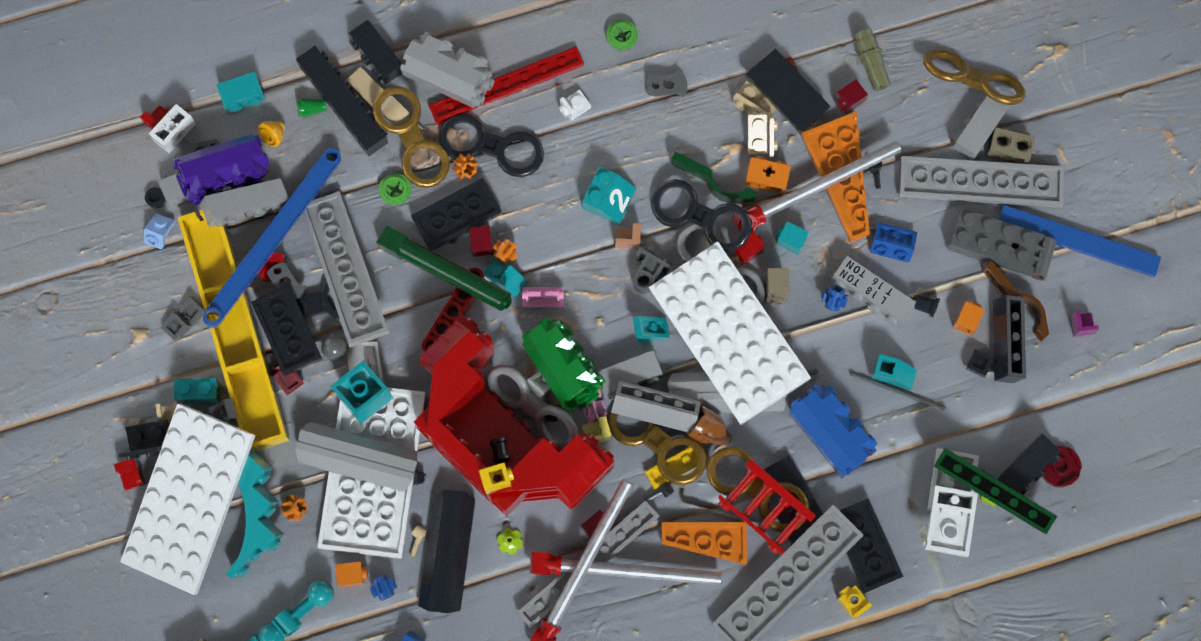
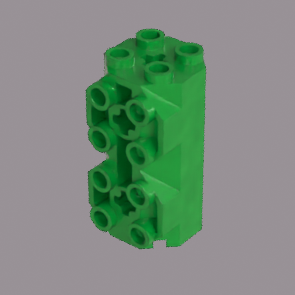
(563, 364)

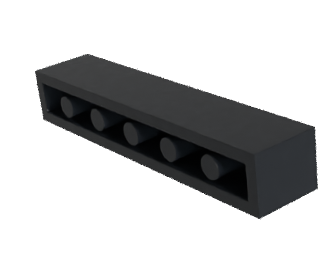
(341, 100)

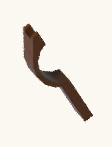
(1006, 288)

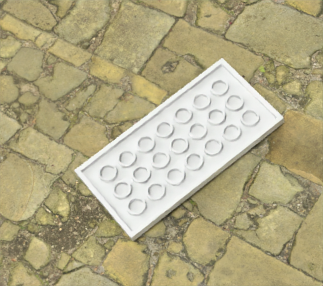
(729, 333)
(187, 498)
(361, 514)

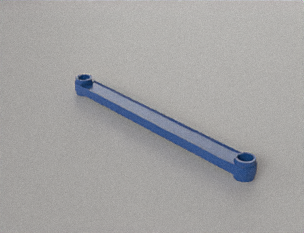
(272, 238)

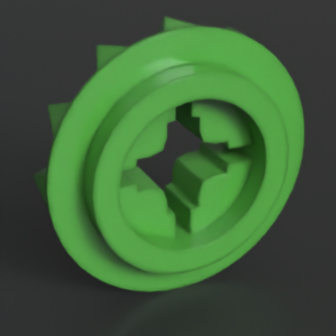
(625, 27)
(392, 181)

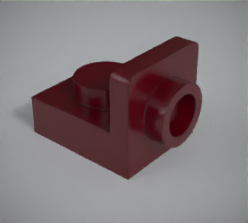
(287, 383)

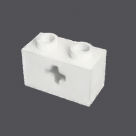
(172, 128)

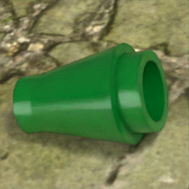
(310, 107)

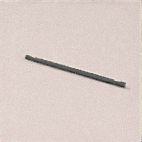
(897, 391)

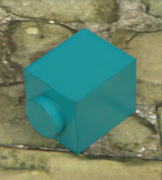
(791, 237)

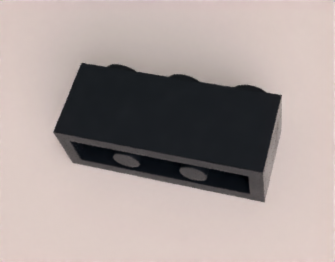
(375, 52)
(1030, 464)

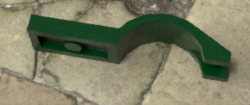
(705, 174)

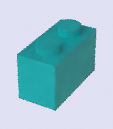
(241, 92)
(197, 391)

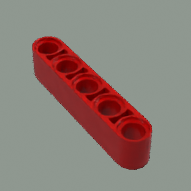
(443, 318)

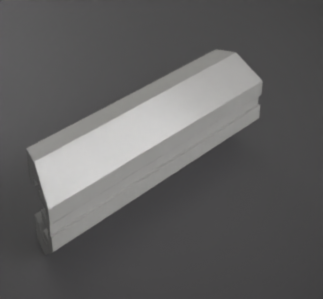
(700, 388)
(356, 456)

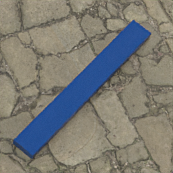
(1085, 242)

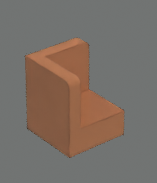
(628, 237)

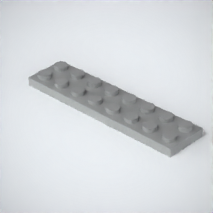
(981, 181)
(345, 270)
(788, 578)

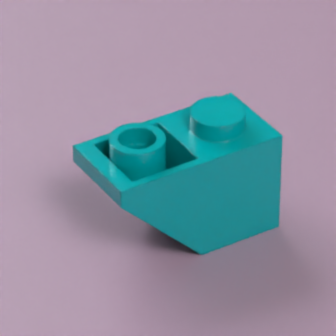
(894, 372)

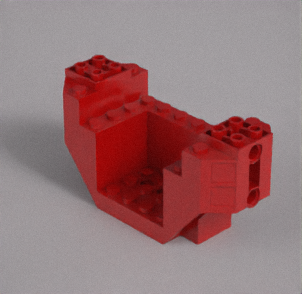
(467, 417)

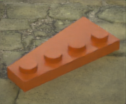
(712, 539)

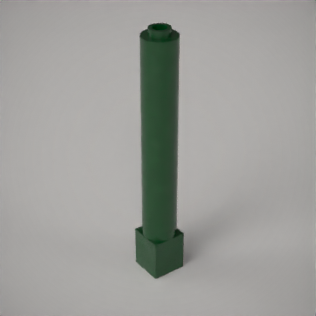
(403, 248)

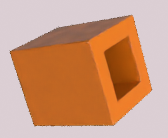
(969, 317)
(351, 574)

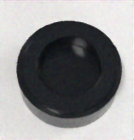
(155, 198)

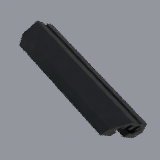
(447, 551)

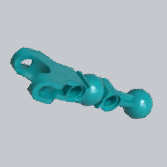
(287, 622)

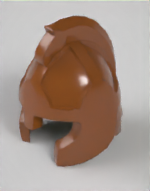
(710, 429)

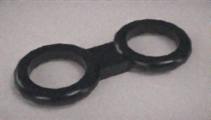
(492, 145)
(701, 214)
(317, 304)

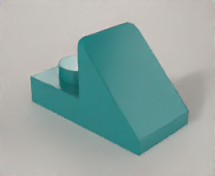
(505, 277)
(650, 329)

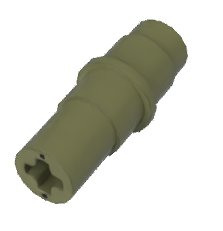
(872, 59)

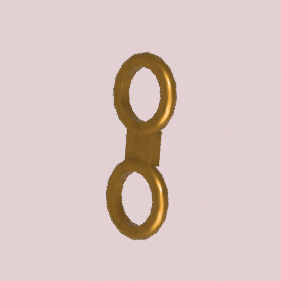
(974, 77)
(411, 136)
(660, 444)
(754, 486)

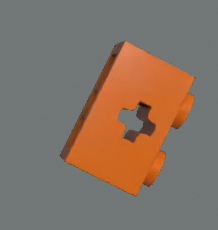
(757, 176)

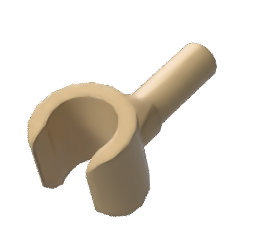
(420, 534)

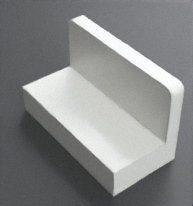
(369, 353)

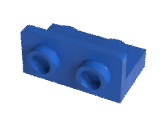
(893, 242)

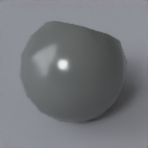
(333, 347)

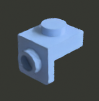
(157, 230)

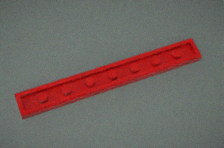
(513, 83)

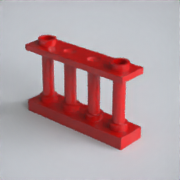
(769, 486)

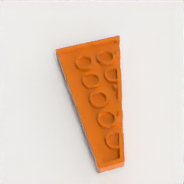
(831, 148)

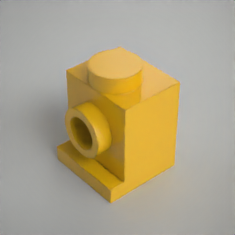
(488, 474)
(853, 610)

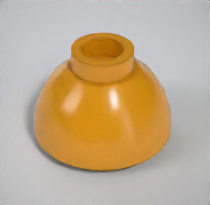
(271, 132)

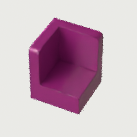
(1083, 324)

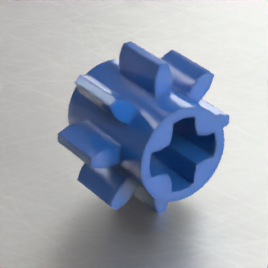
(834, 298)
(383, 587)

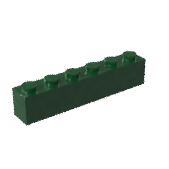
(995, 491)

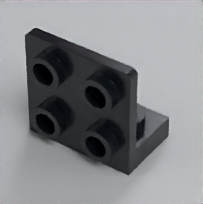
(145, 439)

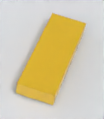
(678, 464)

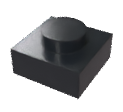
(979, 363)

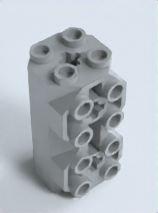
(448, 71)

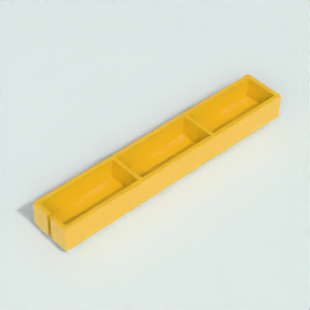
(236, 337)

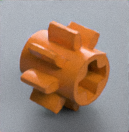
(465, 166)
(505, 251)
(294, 507)

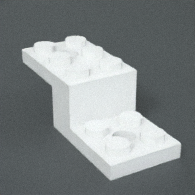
(952, 506)

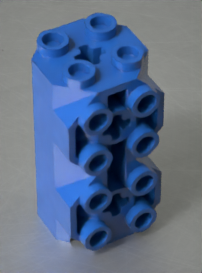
(831, 430)

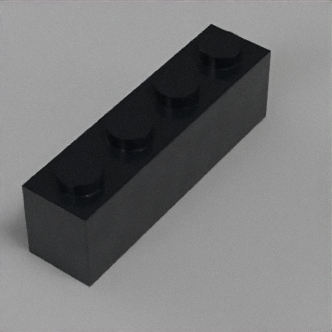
(1009, 339)

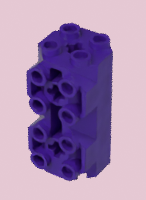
(221, 167)

